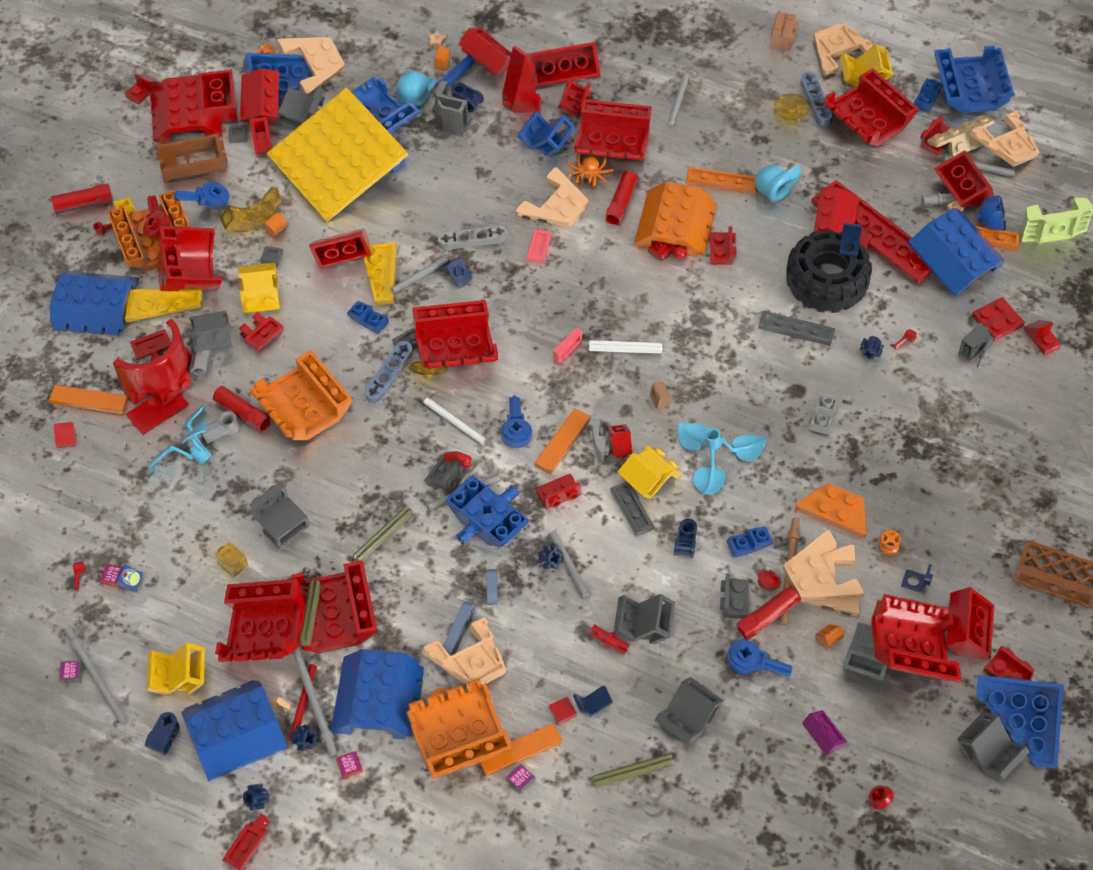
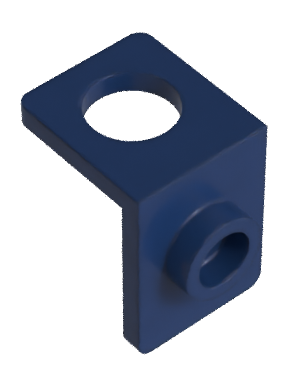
(850, 235)
(457, 271)
(923, 580)
(594, 701)

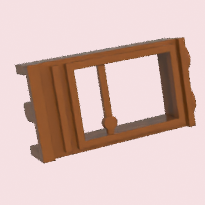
(168, 153)

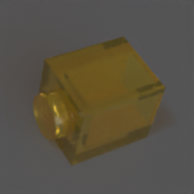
(231, 559)

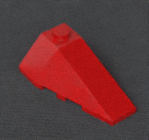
(519, 87)

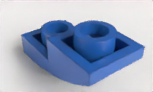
(928, 94)
(365, 316)
(752, 541)

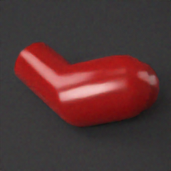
(458, 456)

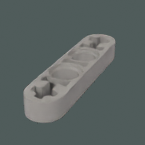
(472, 237)

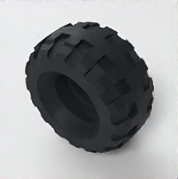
(822, 289)

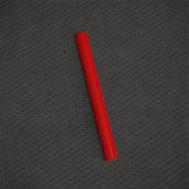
(302, 702)

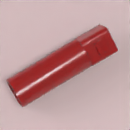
(96, 195)
(621, 198)
(242, 409)
(768, 612)

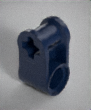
(464, 92)
(686, 541)
(162, 736)

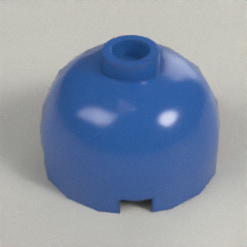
(992, 213)

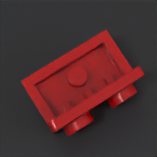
(573, 97)

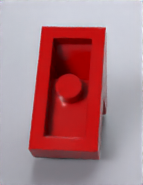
(142, 89)
(260, 135)
(1042, 336)

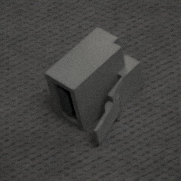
(975, 342)

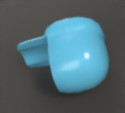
(414, 88)
(770, 182)

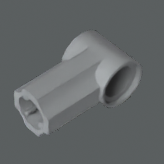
(199, 361)
(221, 427)

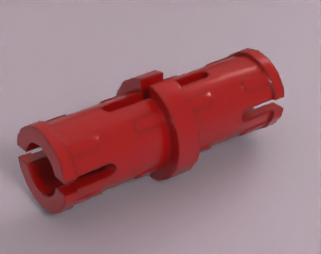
(609, 639)

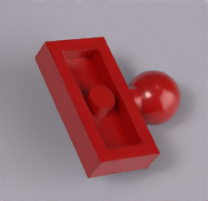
(661, 250)
(151, 345)

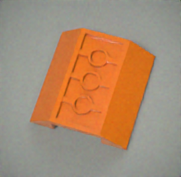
(136, 247)

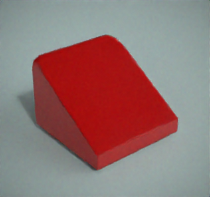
(64, 434)

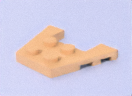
(835, 42)
(320, 57)
(1013, 146)
(562, 207)
(842, 555)
(811, 576)
(475, 662)

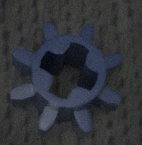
(871, 347)
(549, 557)
(304, 737)
(256, 797)

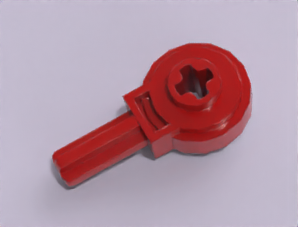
(154, 219)

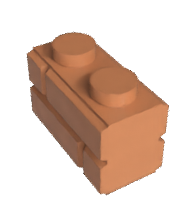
(783, 30)

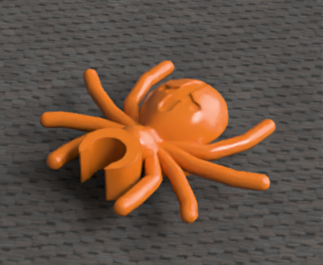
(588, 169)

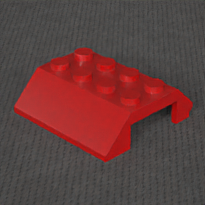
(873, 108)
(178, 109)
(613, 130)
(453, 334)
(343, 609)
(263, 620)
(912, 637)

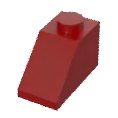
(620, 440)

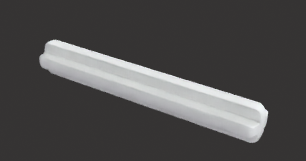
(625, 346)

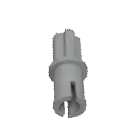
(937, 199)

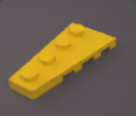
(382, 271)
(154, 303)

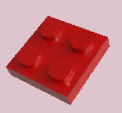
(998, 318)

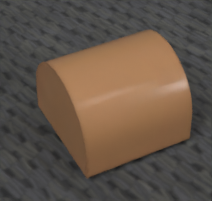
(660, 395)

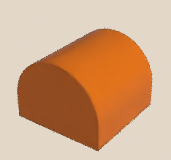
(442, 58)
(275, 225)
(829, 635)

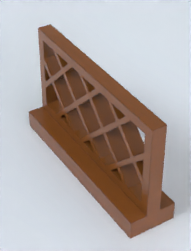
(1055, 584)

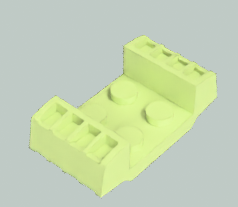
(1056, 226)

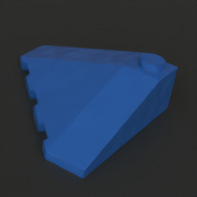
(291, 69)
(1028, 712)

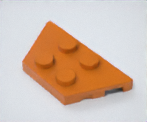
(836, 508)

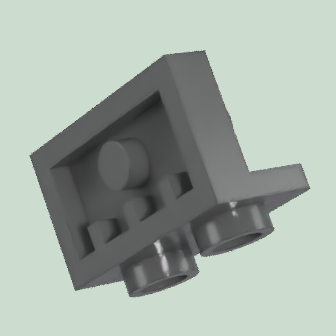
(446, 475)
(735, 597)

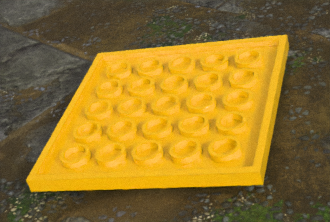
(337, 154)

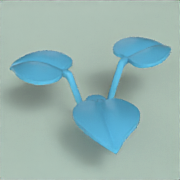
(695, 435)
(198, 450)

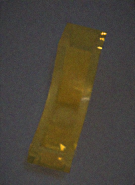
(252, 217)

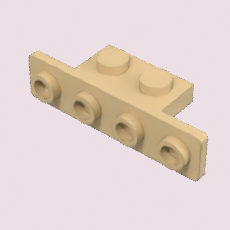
(959, 138)

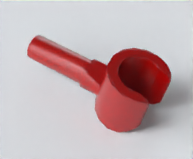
(100, 228)
(909, 335)
(78, 567)

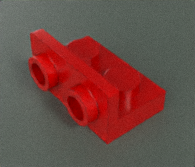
(935, 127)
(722, 247)
(558, 491)
(1009, 666)

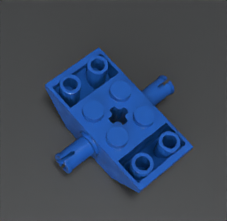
(486, 513)

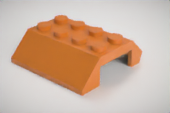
(676, 216)
(303, 399)
(457, 729)

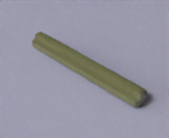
(383, 534)
(310, 613)
(632, 770)

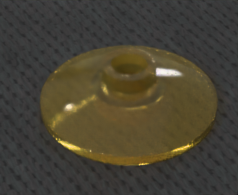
(791, 107)
(426, 372)

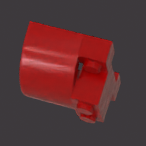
(189, 262)
(161, 377)

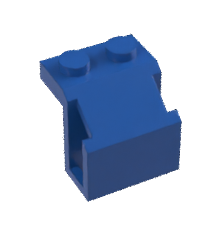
(542, 135)

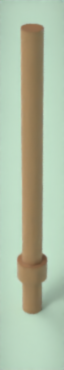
(793, 538)

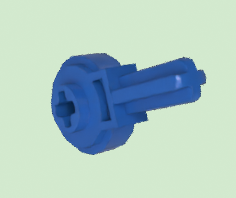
(210, 195)
(515, 431)
(754, 661)

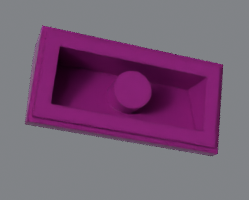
(824, 732)

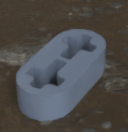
(492, 587)

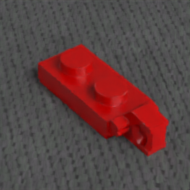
(246, 843)

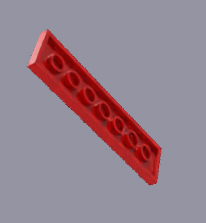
(887, 239)

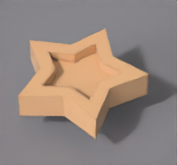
(436, 39)
(279, 704)

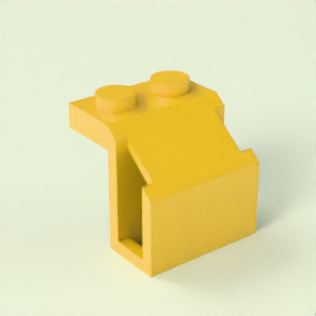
(870, 59)
(259, 288)
(649, 471)
(176, 671)

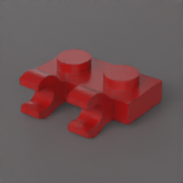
(265, 332)

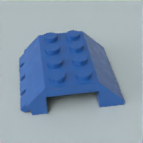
(975, 81)
(383, 106)
(955, 251)
(90, 301)
(377, 692)
(233, 729)

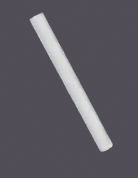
(455, 421)

